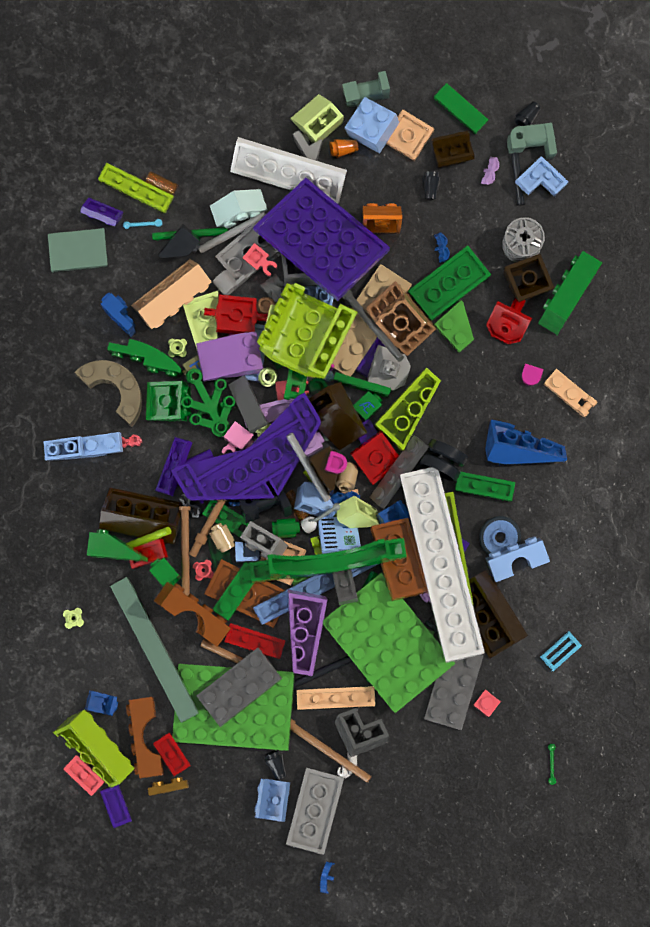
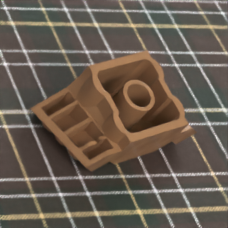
(400, 318)

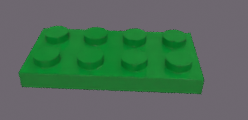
(449, 283)

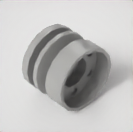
(512, 242)

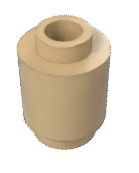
(347, 479)
(222, 537)

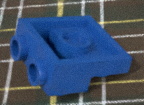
(116, 309)

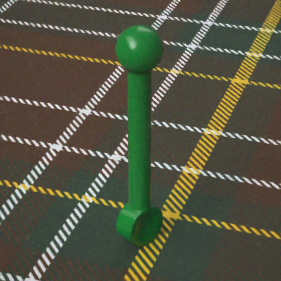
(552, 780)

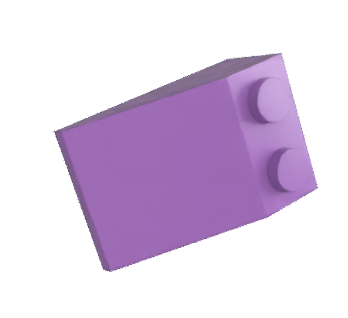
(230, 356)

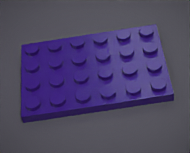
(321, 239)

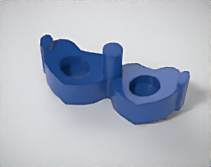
(443, 250)
(340, 497)
(324, 877)

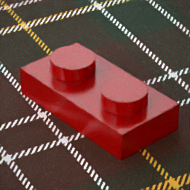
(152, 550)
(172, 754)

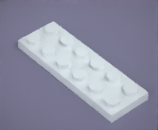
(285, 168)

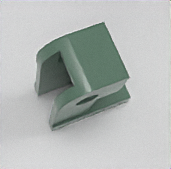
(373, 90)
(533, 136)

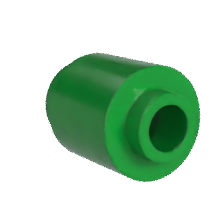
(285, 528)

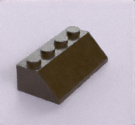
(139, 514)
(495, 618)

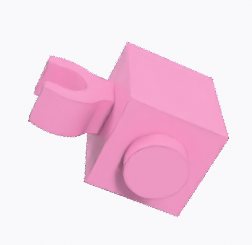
(238, 438)

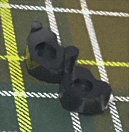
(195, 511)

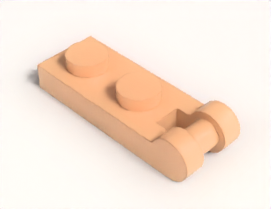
(570, 392)

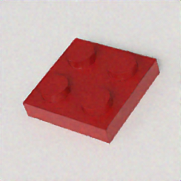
(375, 457)

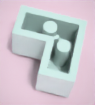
(238, 207)

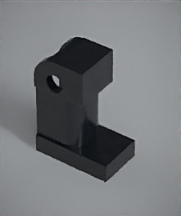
(251, 508)

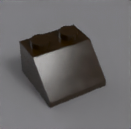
(528, 278)

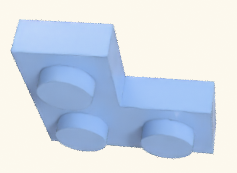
(541, 173)

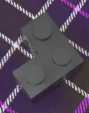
(360, 737)

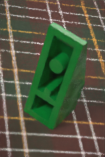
(110, 547)

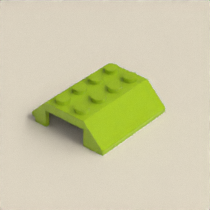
(305, 332)

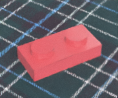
(84, 775)

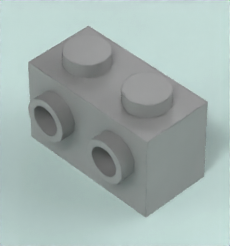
(263, 541)

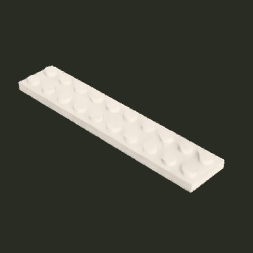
(441, 564)

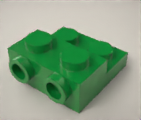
(164, 401)

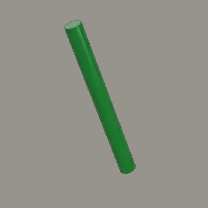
(199, 232)

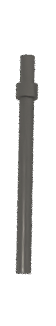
(373, 326)

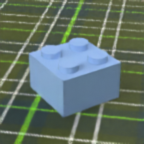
(372, 125)

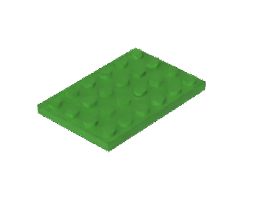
(388, 643)
(259, 725)

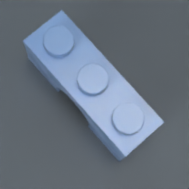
(501, 562)

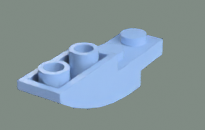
(83, 447)

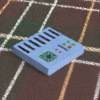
(336, 536)

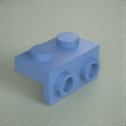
(272, 800)

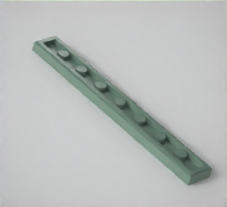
(154, 649)

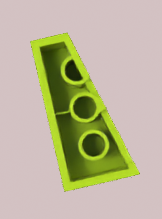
(404, 414)
(95, 747)

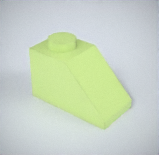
(357, 513)

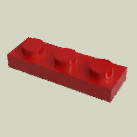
(252, 640)

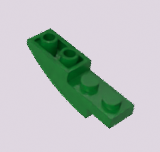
(153, 358)

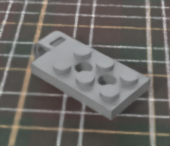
(236, 267)

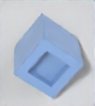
(244, 554)

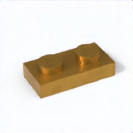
(176, 784)

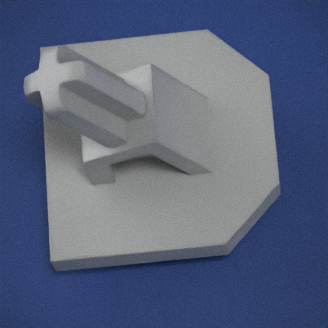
(387, 370)

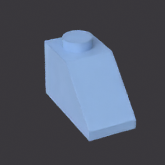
(311, 502)

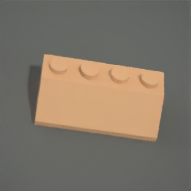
(171, 294)

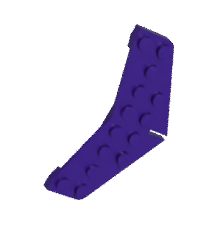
(247, 471)

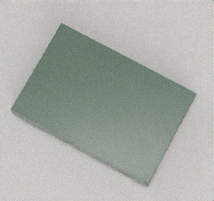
(77, 250)

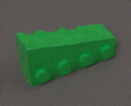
(570, 292)

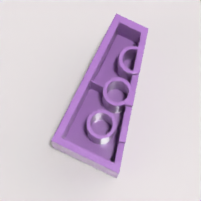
(305, 623)

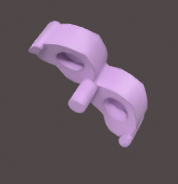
(490, 172)

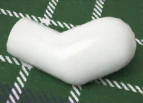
(342, 771)

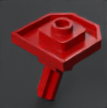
(508, 322)

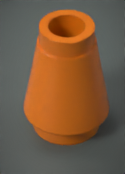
(343, 147)

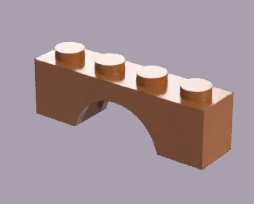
(176, 601)
(141, 712)

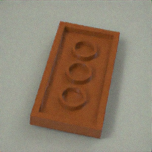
(405, 575)
(257, 594)

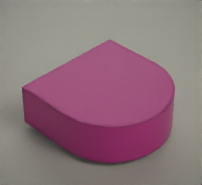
(531, 375)
(336, 463)

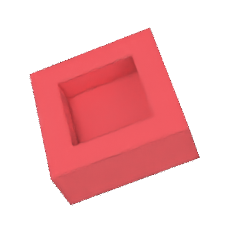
(486, 703)

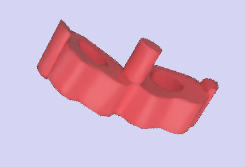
(133, 440)

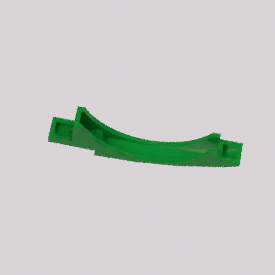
(311, 565)

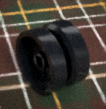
(444, 459)

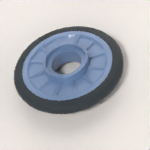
(496, 525)

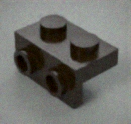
(452, 148)

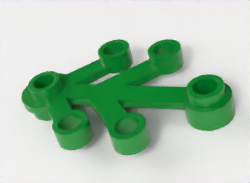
(209, 405)

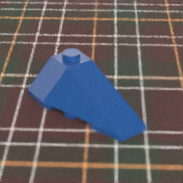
(512, 446)

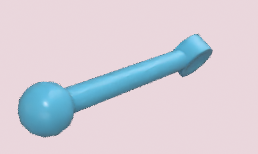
(158, 223)

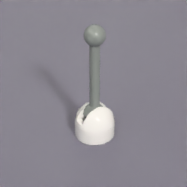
(309, 523)

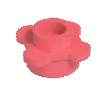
(198, 568)

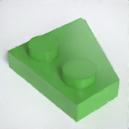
(456, 327)

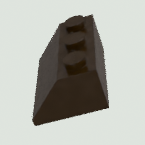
(319, 464)

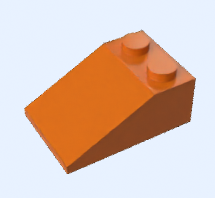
(382, 218)

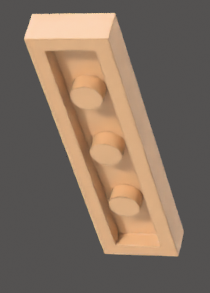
(335, 698)

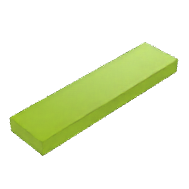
(135, 188)

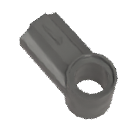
(273, 287)

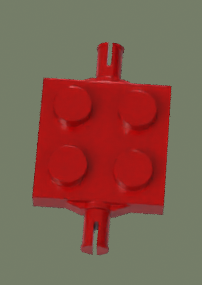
(235, 314)

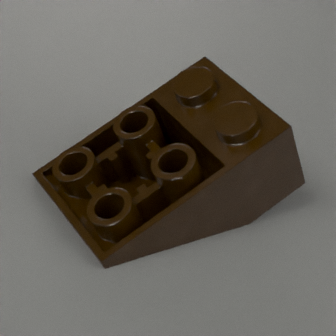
(337, 416)

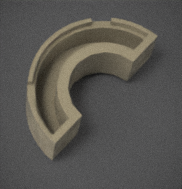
(117, 375)

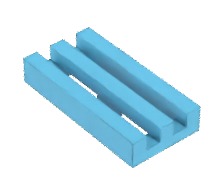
(548, 662)

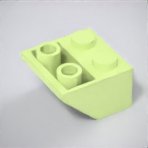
(318, 119)

